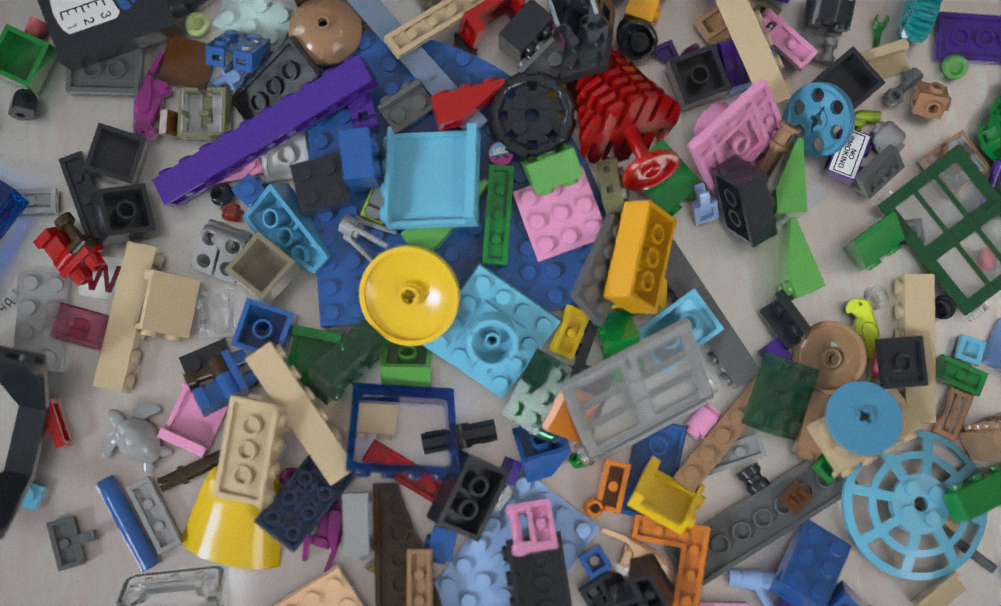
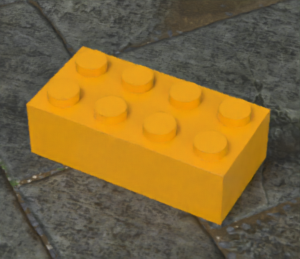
(640, 257)

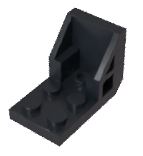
(587, 35)

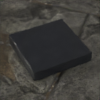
(901, 362)

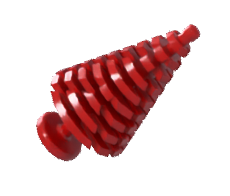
(622, 115)

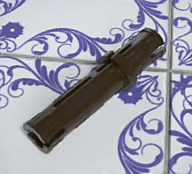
(185, 473)

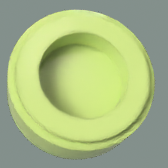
(197, 24)

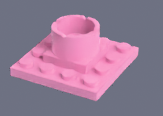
(735, 130)

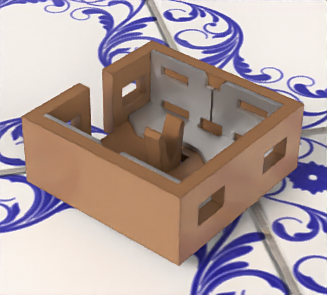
(966, 144)

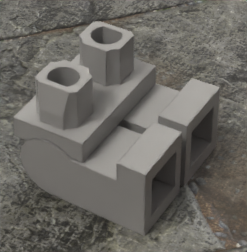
(218, 247)

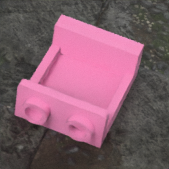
(189, 428)

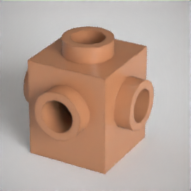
(930, 100)

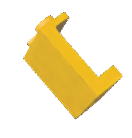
(665, 499)

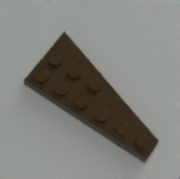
(392, 537)

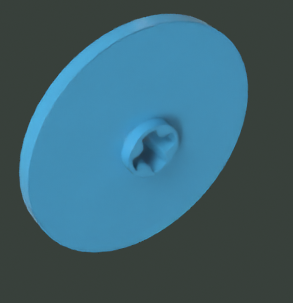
(869, 436)

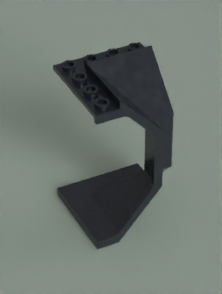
(26, 381)

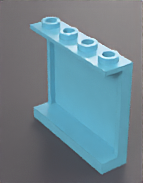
(431, 179)

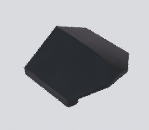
(602, 589)

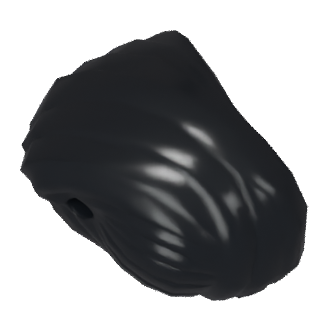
(636, 45)

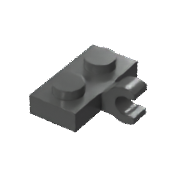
(67, 542)

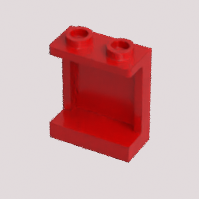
(477, 18)

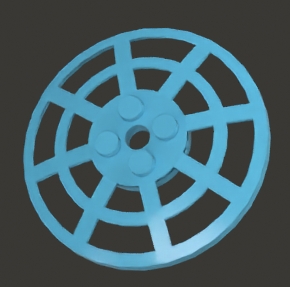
(904, 513)

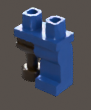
(226, 379)

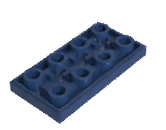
(300, 505)

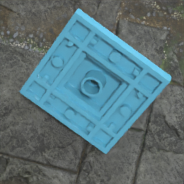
(499, 310)

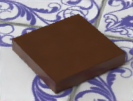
(185, 64)

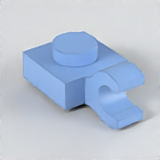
(706, 207)

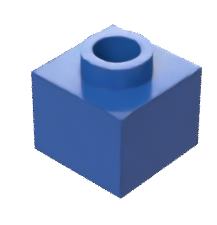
(603, 564)

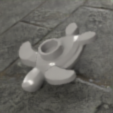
(135, 437)

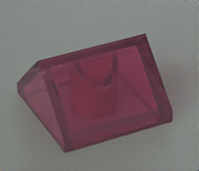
(79, 327)

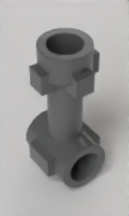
(894, 96)

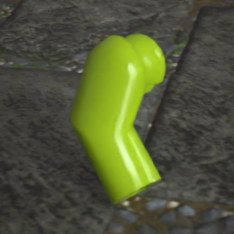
(865, 116)

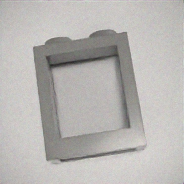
(358, 524)

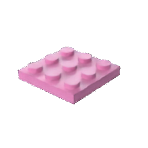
(559, 219)

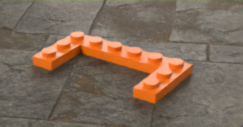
(693, 554)

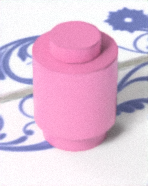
(703, 421)

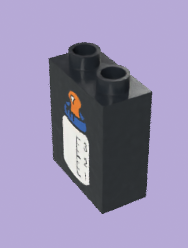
(103, 29)

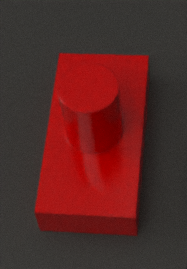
(57, 426)

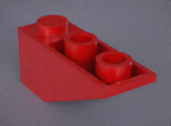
(459, 106)

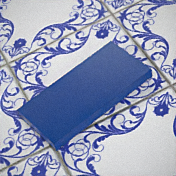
(664, 445)

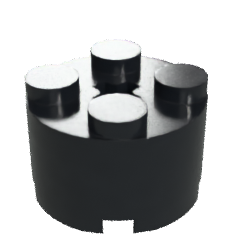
(828, 15)

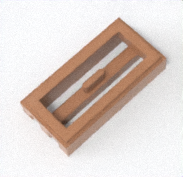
(944, 408)

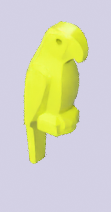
(866, 326)

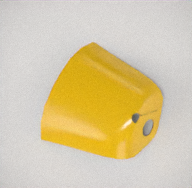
(226, 531)

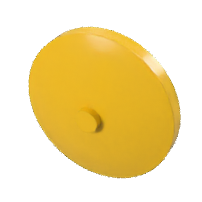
(409, 295)

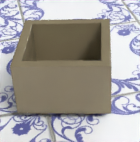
(262, 269)

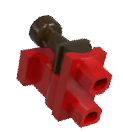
(71, 249)

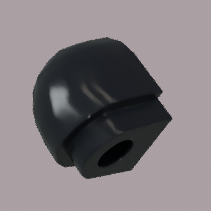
(23, 105)

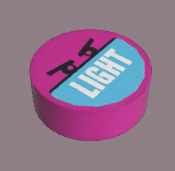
(498, 154)

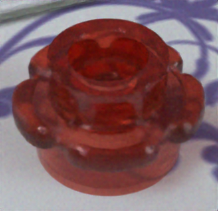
(232, 212)

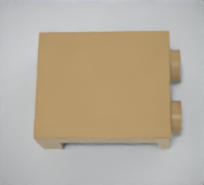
(168, 305)

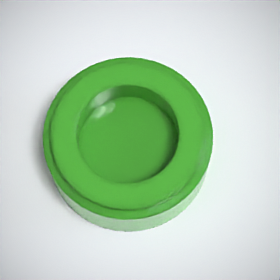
(954, 66)

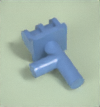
(233, 77)

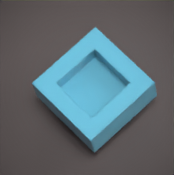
(969, 350)
(34, 496)

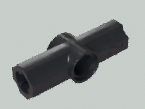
(467, 436)

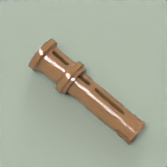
(778, 146)

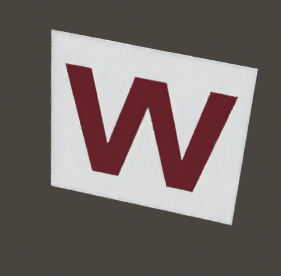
(103, 281)

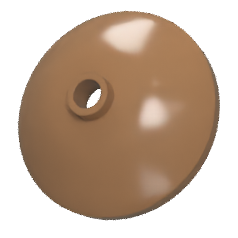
(330, 43)
(825, 341)

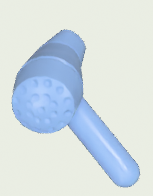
(753, 579)

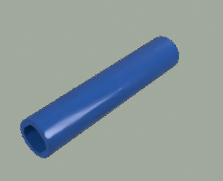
(127, 523)

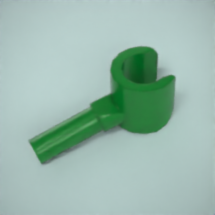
(879, 27)

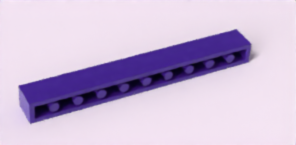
(265, 131)

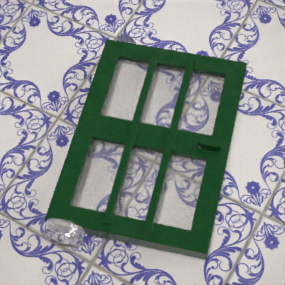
(953, 228)

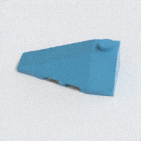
(280, 220)

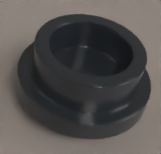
(221, 194)
(944, 307)

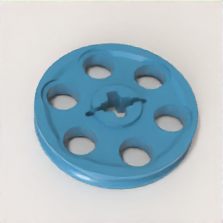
(829, 117)

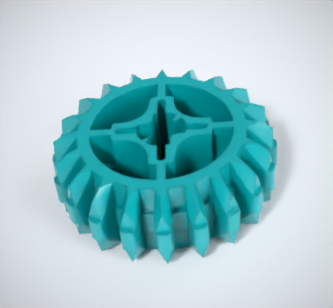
(918, 19)

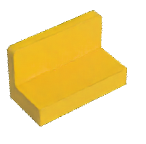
(569, 332)

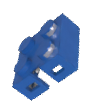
(247, 47)

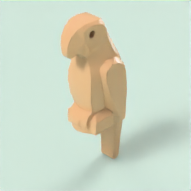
(638, 549)

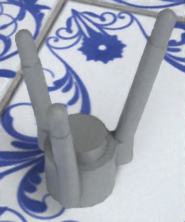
(353, 228)

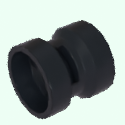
(753, 479)

